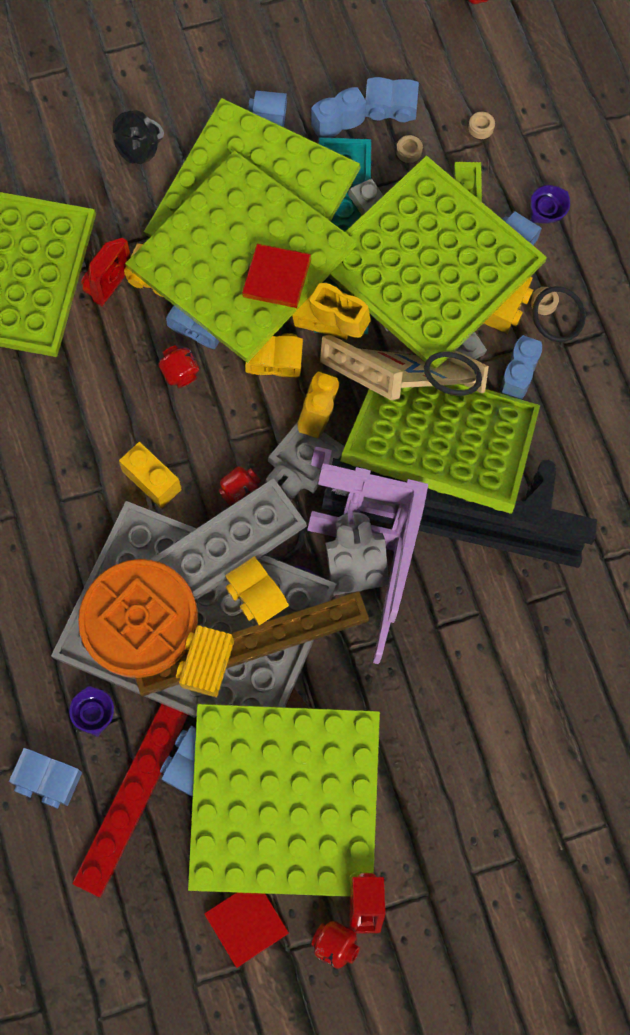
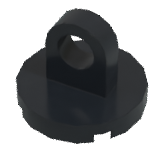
(136, 136)

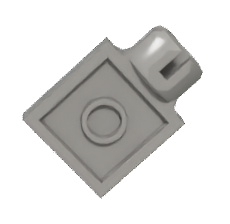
(294, 458)
(357, 556)

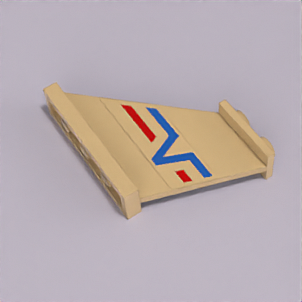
(392, 371)

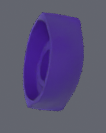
(549, 204)
(91, 710)

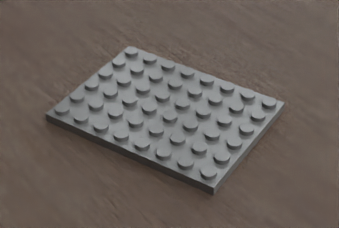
(258, 682)

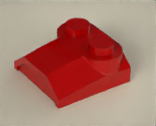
(106, 270)

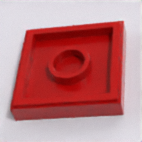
(276, 275)
(246, 925)

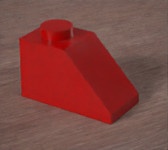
(367, 903)

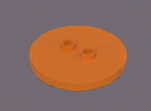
(137, 618)

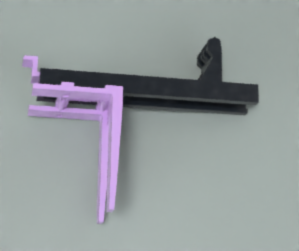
(413, 507)

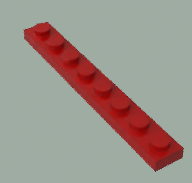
(130, 801)

